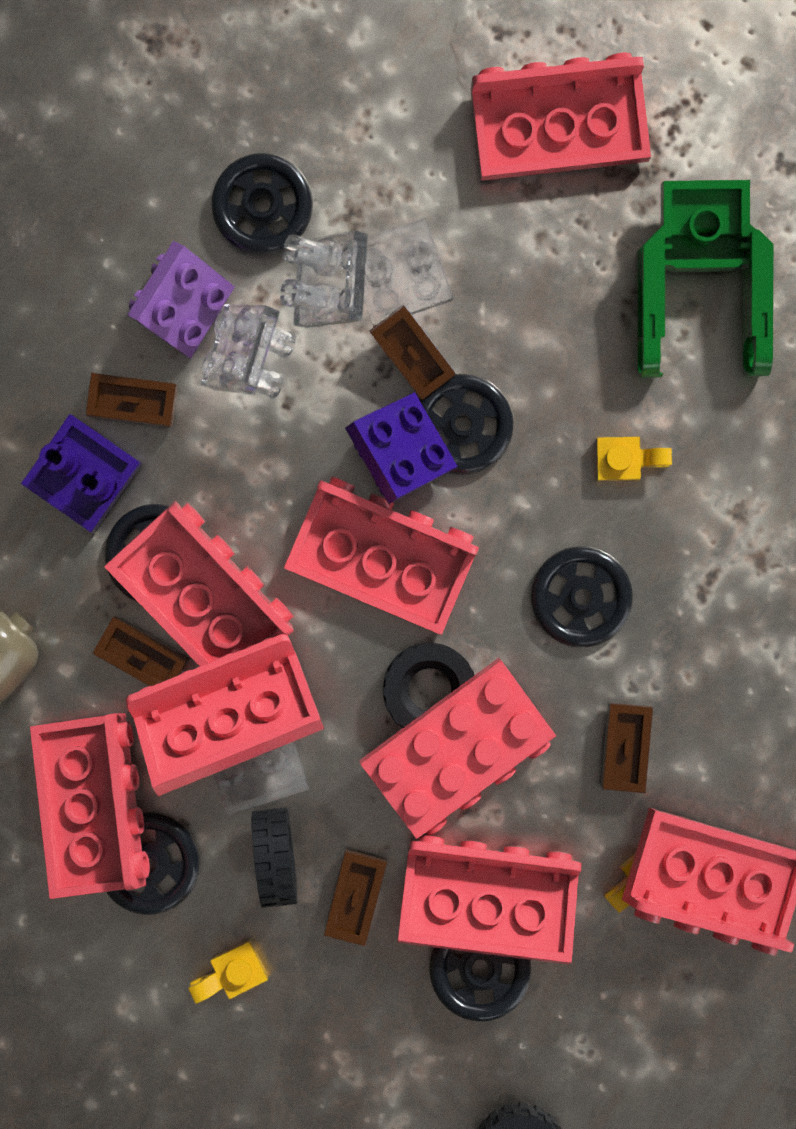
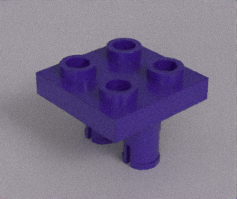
(401, 447)
(81, 473)

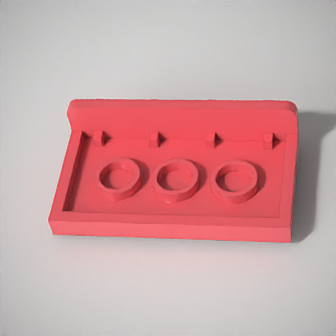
(560, 117)
(382, 555)
(197, 588)
(223, 713)
(458, 749)
(89, 806)
(713, 882)
(489, 900)

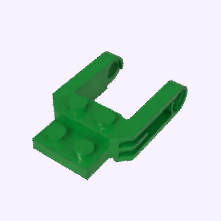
(706, 231)

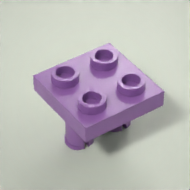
(180, 299)

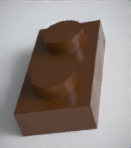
(412, 352)
(131, 400)
(139, 653)
(626, 747)
(355, 897)

